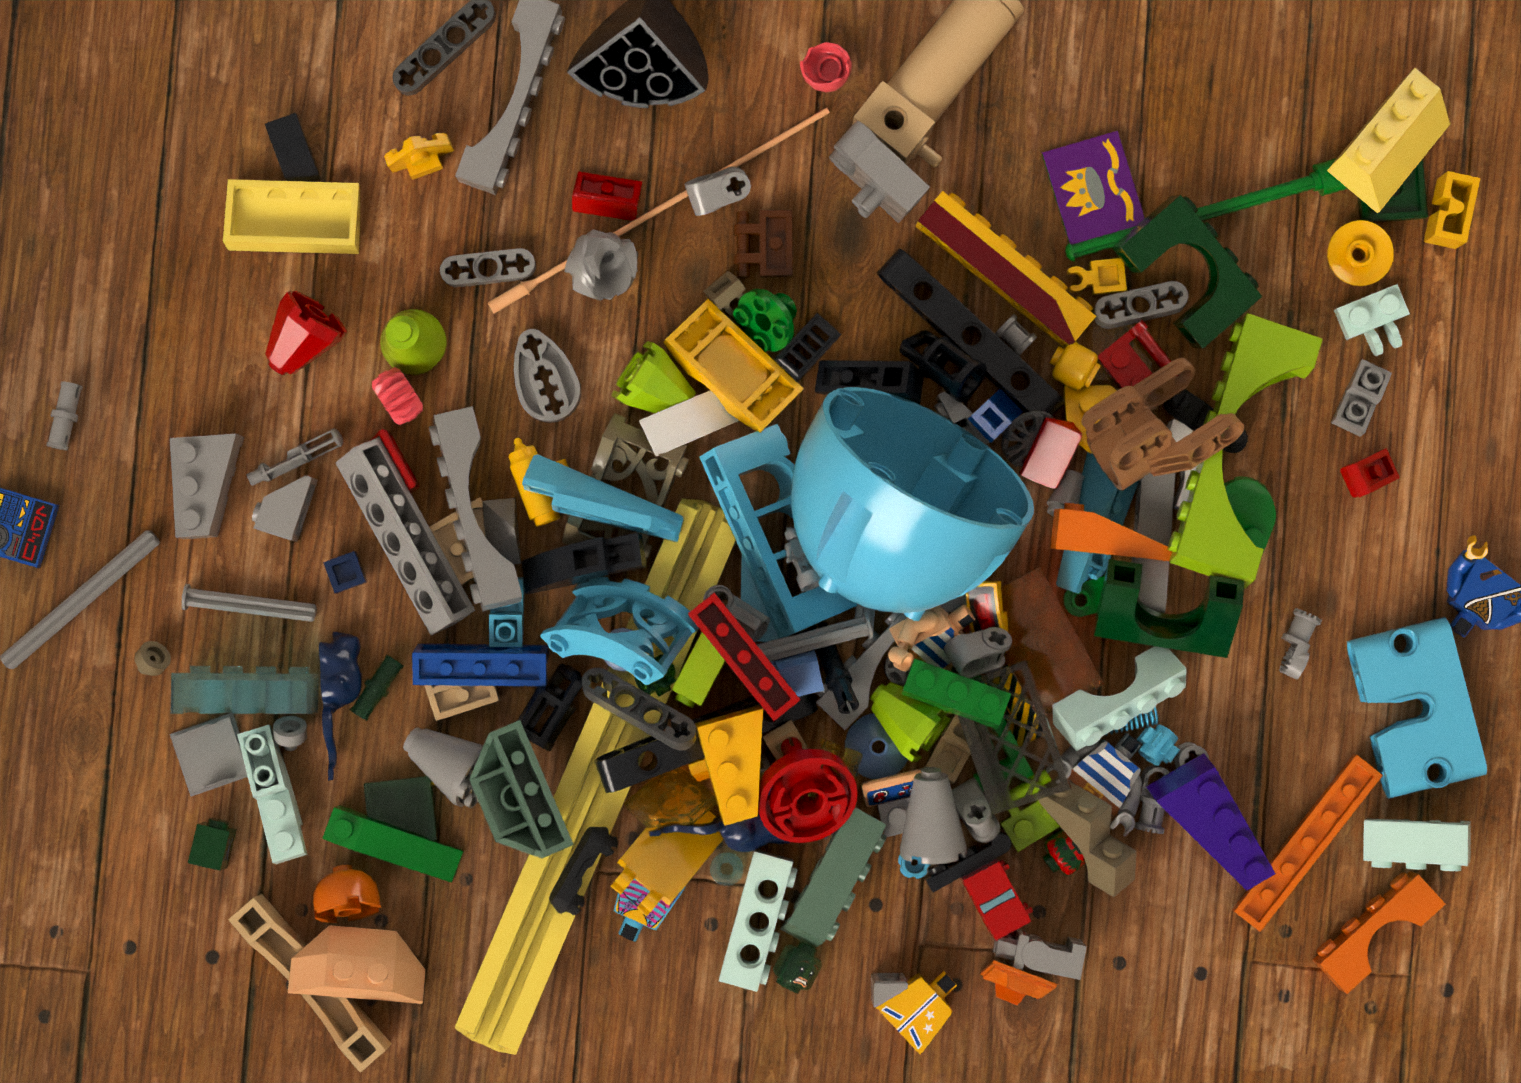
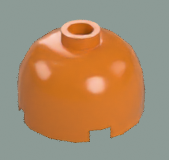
(345, 894)

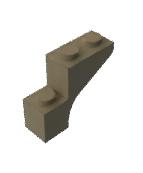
(1087, 823)

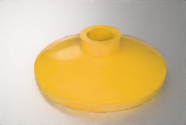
(1374, 246)

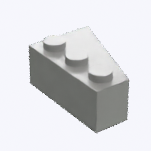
(201, 482)

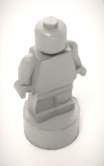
(807, 577)

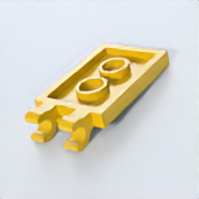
(665, 862)

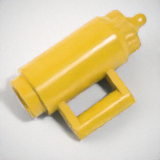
(536, 505)

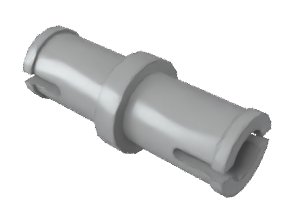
(64, 415)

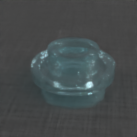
(718, 876)

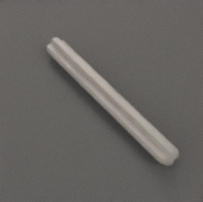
(79, 599)

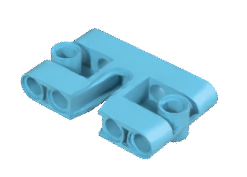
(1446, 727)

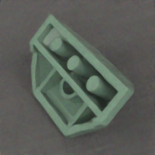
(517, 795)

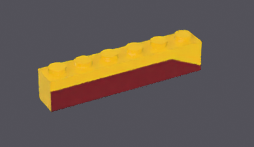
(1005, 270)

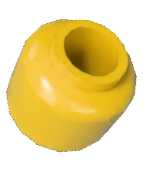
(1075, 366)

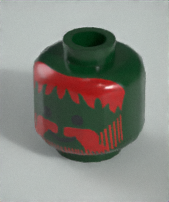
(1063, 854)

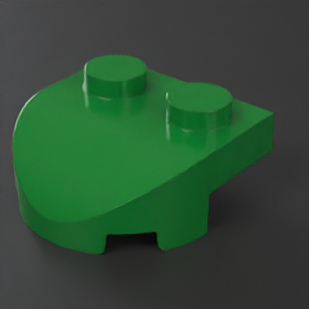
(1252, 508)

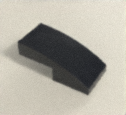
(292, 149)

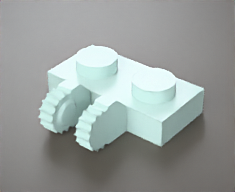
(1372, 312)

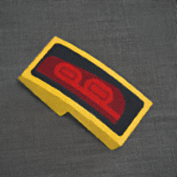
(986, 606)

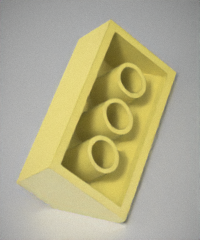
(1393, 141)

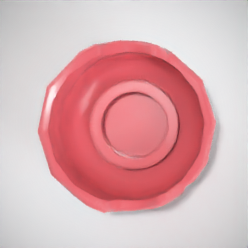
(826, 67)

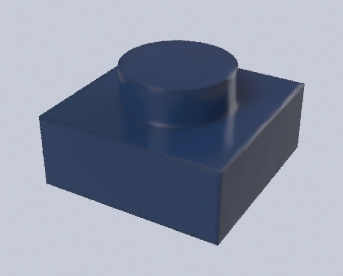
(345, 572)

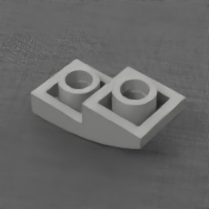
(1361, 398)
(957, 412)

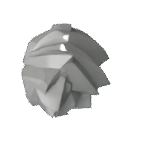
(602, 265)

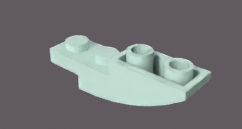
(273, 793)

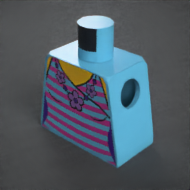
(627, 905)

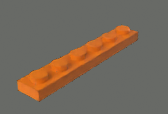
(1308, 841)

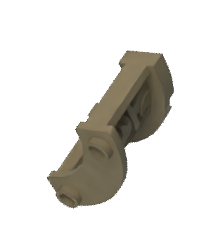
(614, 447)

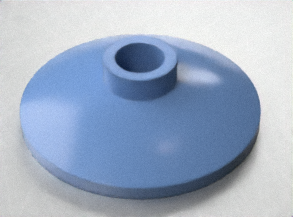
(874, 765)

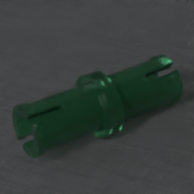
(376, 687)

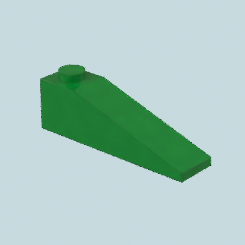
(391, 844)

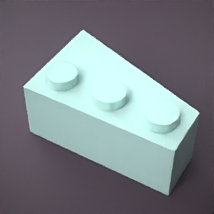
(1417, 843)

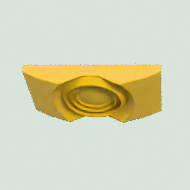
(732, 367)

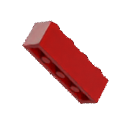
(744, 656)

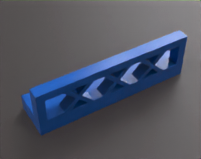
(480, 665)

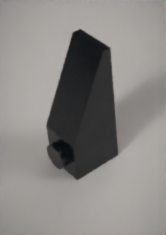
(892, 377)

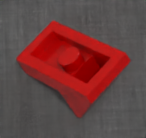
(1369, 473)

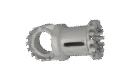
(1298, 636)
(1151, 812)

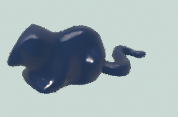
(339, 684)
(739, 836)

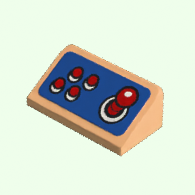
(888, 788)

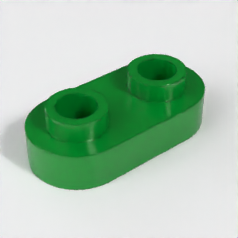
(1092, 591)

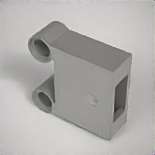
(878, 172)

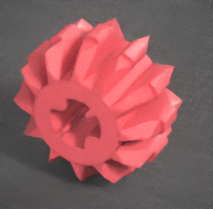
(397, 396)

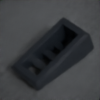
(789, 367)

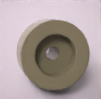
(152, 658)

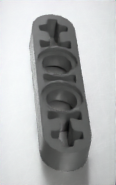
(440, 42)
(642, 704)

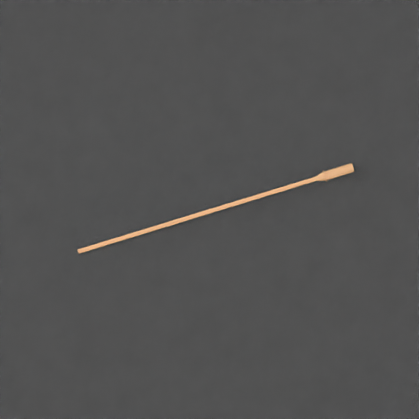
(527, 286)

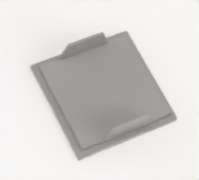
(210, 754)

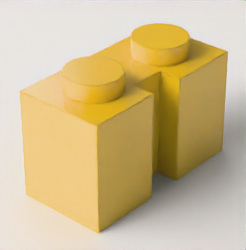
(1456, 202)

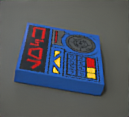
(25, 527)

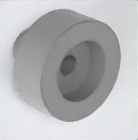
(290, 732)

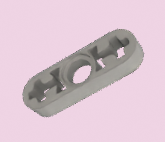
(511, 257)
(1165, 307)

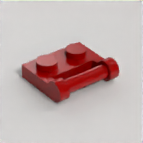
(1124, 363)

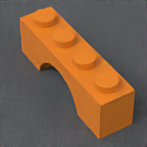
(1347, 956)

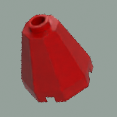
(301, 333)

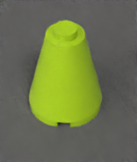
(413, 341)

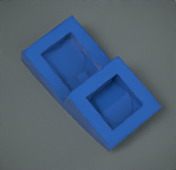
(995, 415)

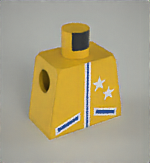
(920, 1009)

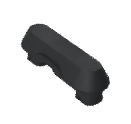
(1193, 411)
(564, 894)

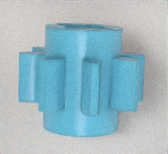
(1158, 745)

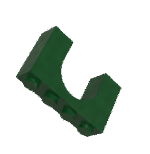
(1228, 288)
(1202, 630)

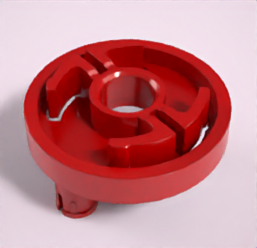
(800, 774)

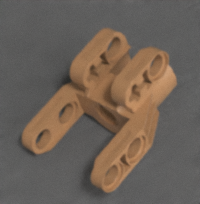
(1134, 442)

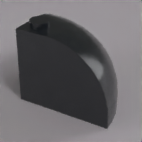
(642, 57)

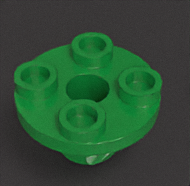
(766, 318)

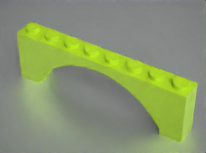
(1209, 532)

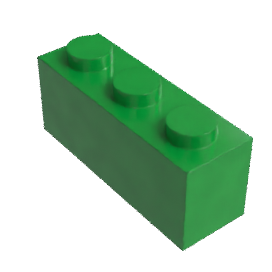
(956, 694)

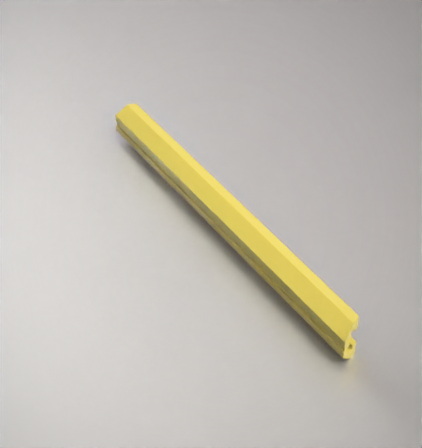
(530, 927)

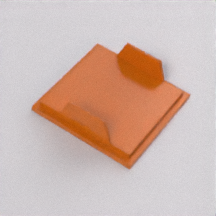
(1015, 984)

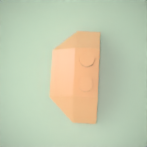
(358, 966)

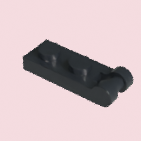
(945, 874)

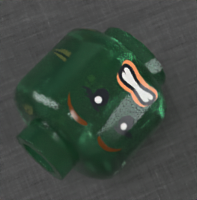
(797, 967)

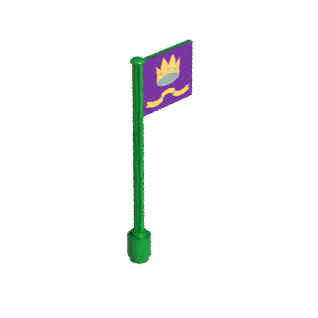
(1102, 203)

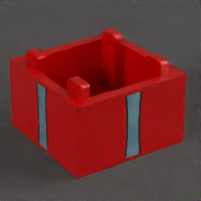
(996, 899)

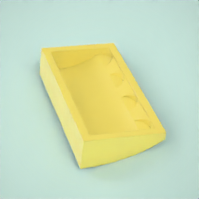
(292, 216)

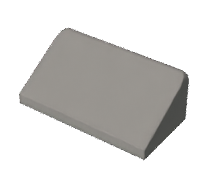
(886, 986)

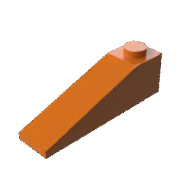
(1093, 533)

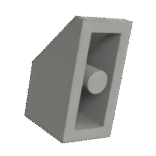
(285, 509)

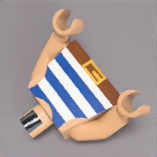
(928, 637)

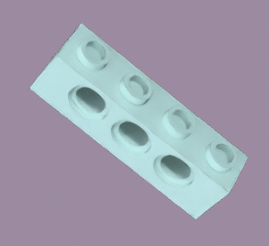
(735, 969)

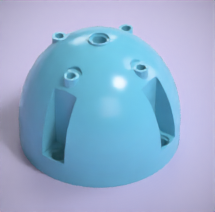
(901, 503)

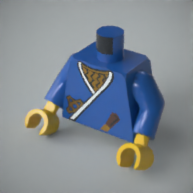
(1481, 592)

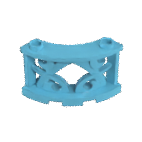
(581, 633)

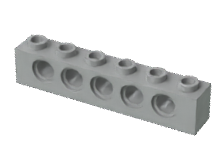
(405, 536)

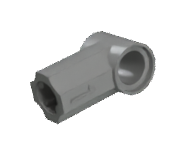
(750, 619)

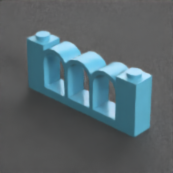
(724, 467)

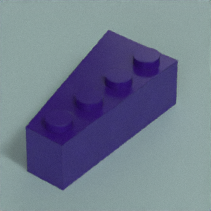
(1208, 812)

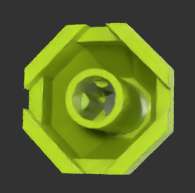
(652, 381)
(907, 720)

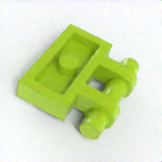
(1031, 822)

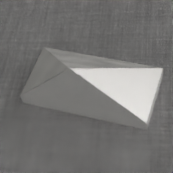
(502, 527)

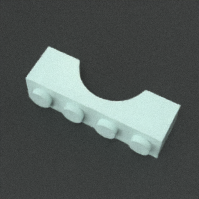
(1088, 717)

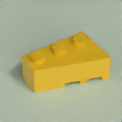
(733, 761)

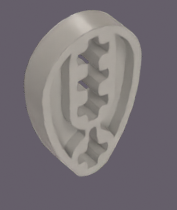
(530, 389)

